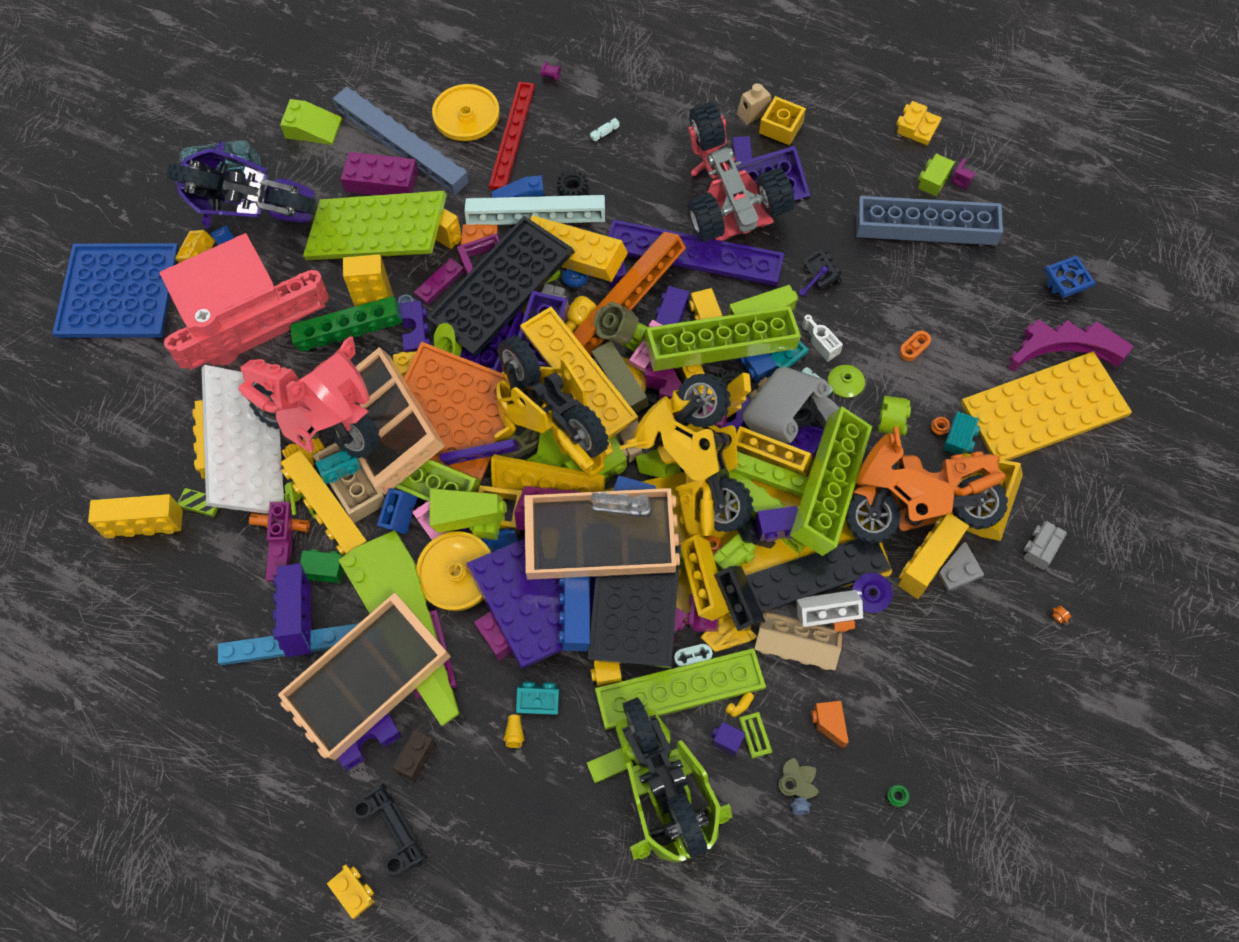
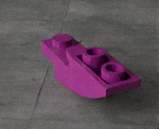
(279, 538)

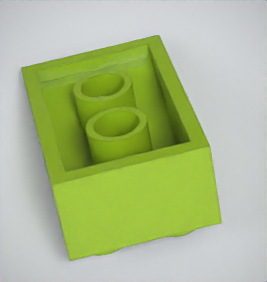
(309, 123)

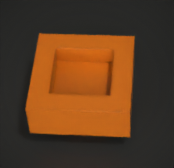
(843, 626)

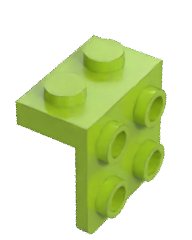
(549, 451)

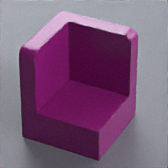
(963, 176)

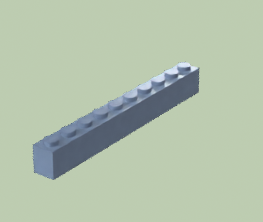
(400, 140)

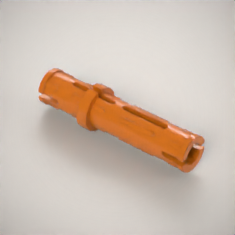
(262, 520)

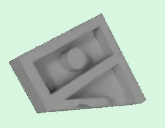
(960, 569)

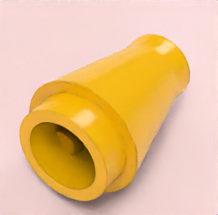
(514, 734)

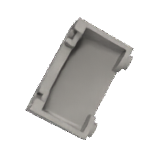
(779, 401)

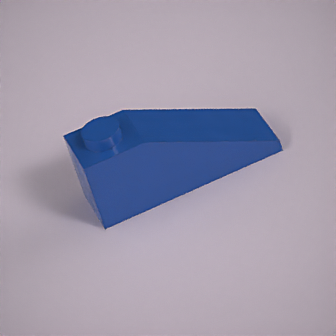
(524, 187)

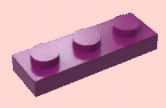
(439, 281)

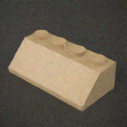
(791, 640)

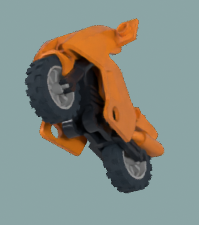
(920, 493)

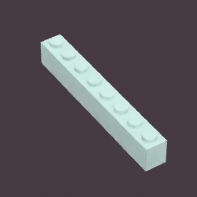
(554, 208)

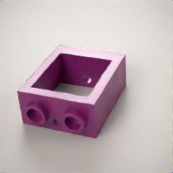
(474, 248)

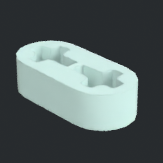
(692, 651)

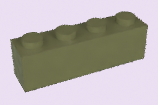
(620, 376)

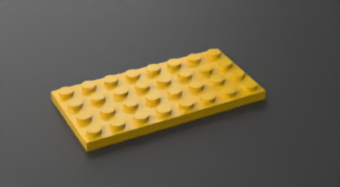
(1046, 407)

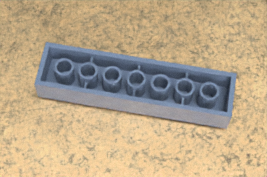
(929, 220)

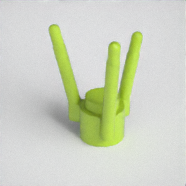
(292, 496)

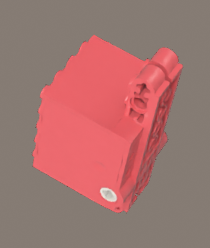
(233, 303)

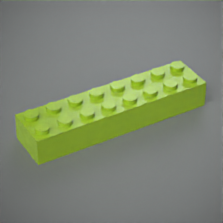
(721, 338)
(831, 482)

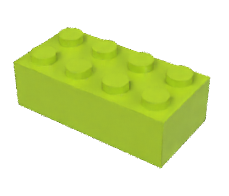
(437, 476)

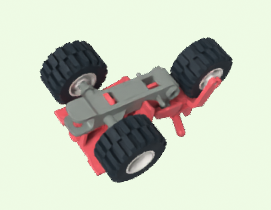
(733, 200)

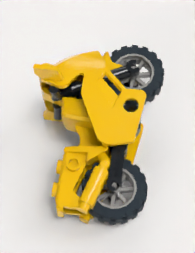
(543, 401)
(678, 434)

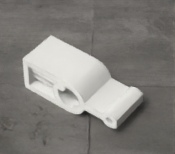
(822, 339)

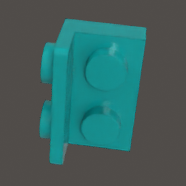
(337, 466)
(538, 698)

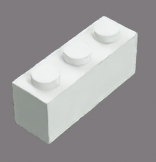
(829, 608)

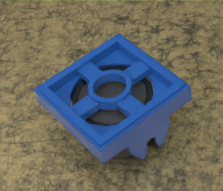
(1070, 278)

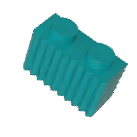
(961, 434)

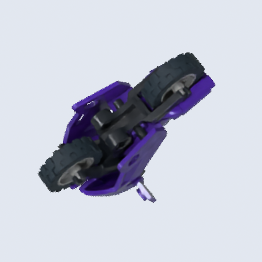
(251, 191)

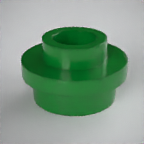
(902, 791)

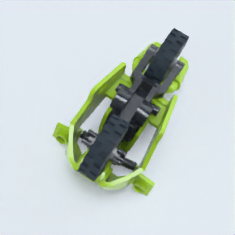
(663, 776)

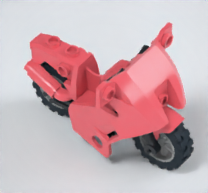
(314, 402)

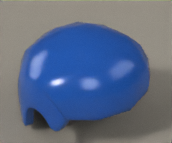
(574, 279)

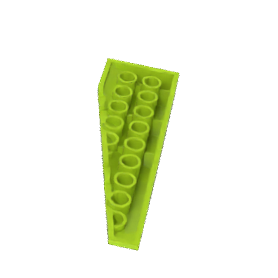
(388, 568)

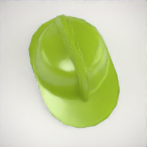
(445, 339)

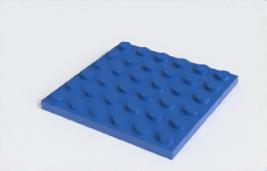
(115, 291)

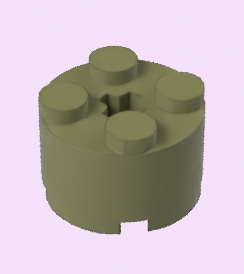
(615, 323)

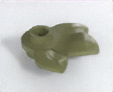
(800, 778)

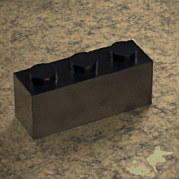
(739, 598)

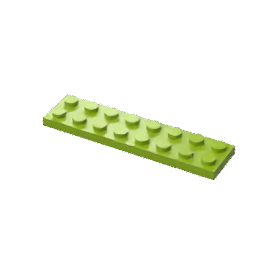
(683, 686)

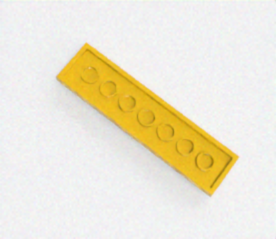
(556, 343)

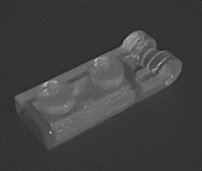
(621, 503)

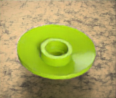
(843, 387)

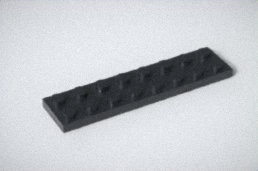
(816, 574)

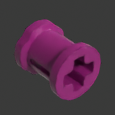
(550, 71)

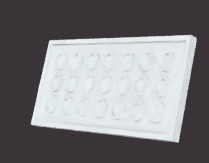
(238, 448)

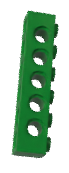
(346, 323)

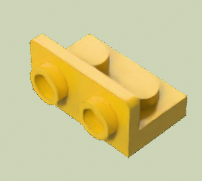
(194, 244)
(351, 892)

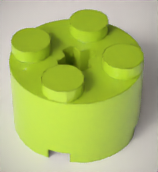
(894, 413)

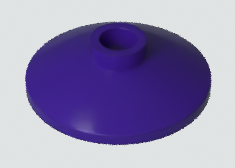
(870, 602)

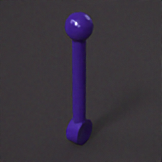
(803, 292)

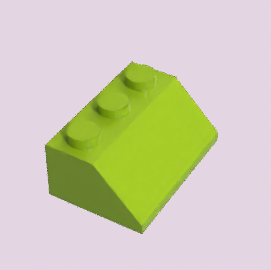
(613, 464)

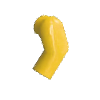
(743, 704)

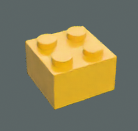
(782, 120)

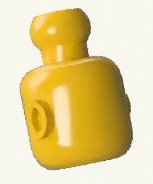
(578, 312)

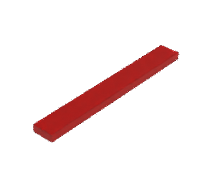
(512, 135)

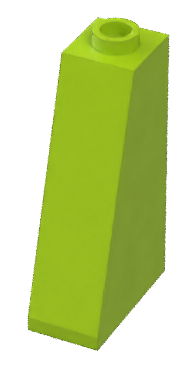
(773, 299)
(463, 509)

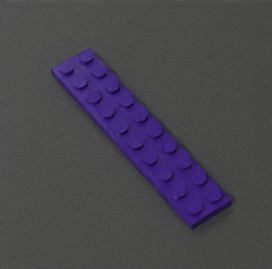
(708, 256)

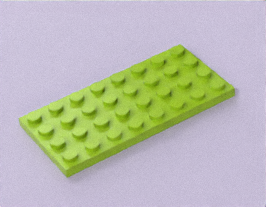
(375, 225)

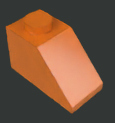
(831, 721)

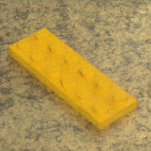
(517, 473)

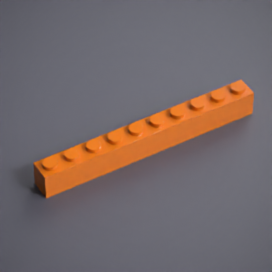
(634, 284)

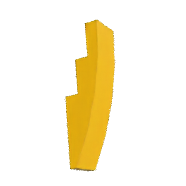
(738, 390)

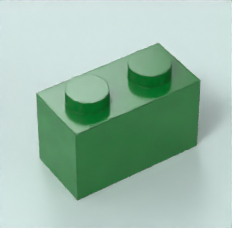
(322, 566)

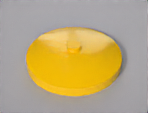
(465, 112)
(444, 570)

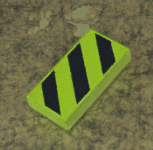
(196, 502)

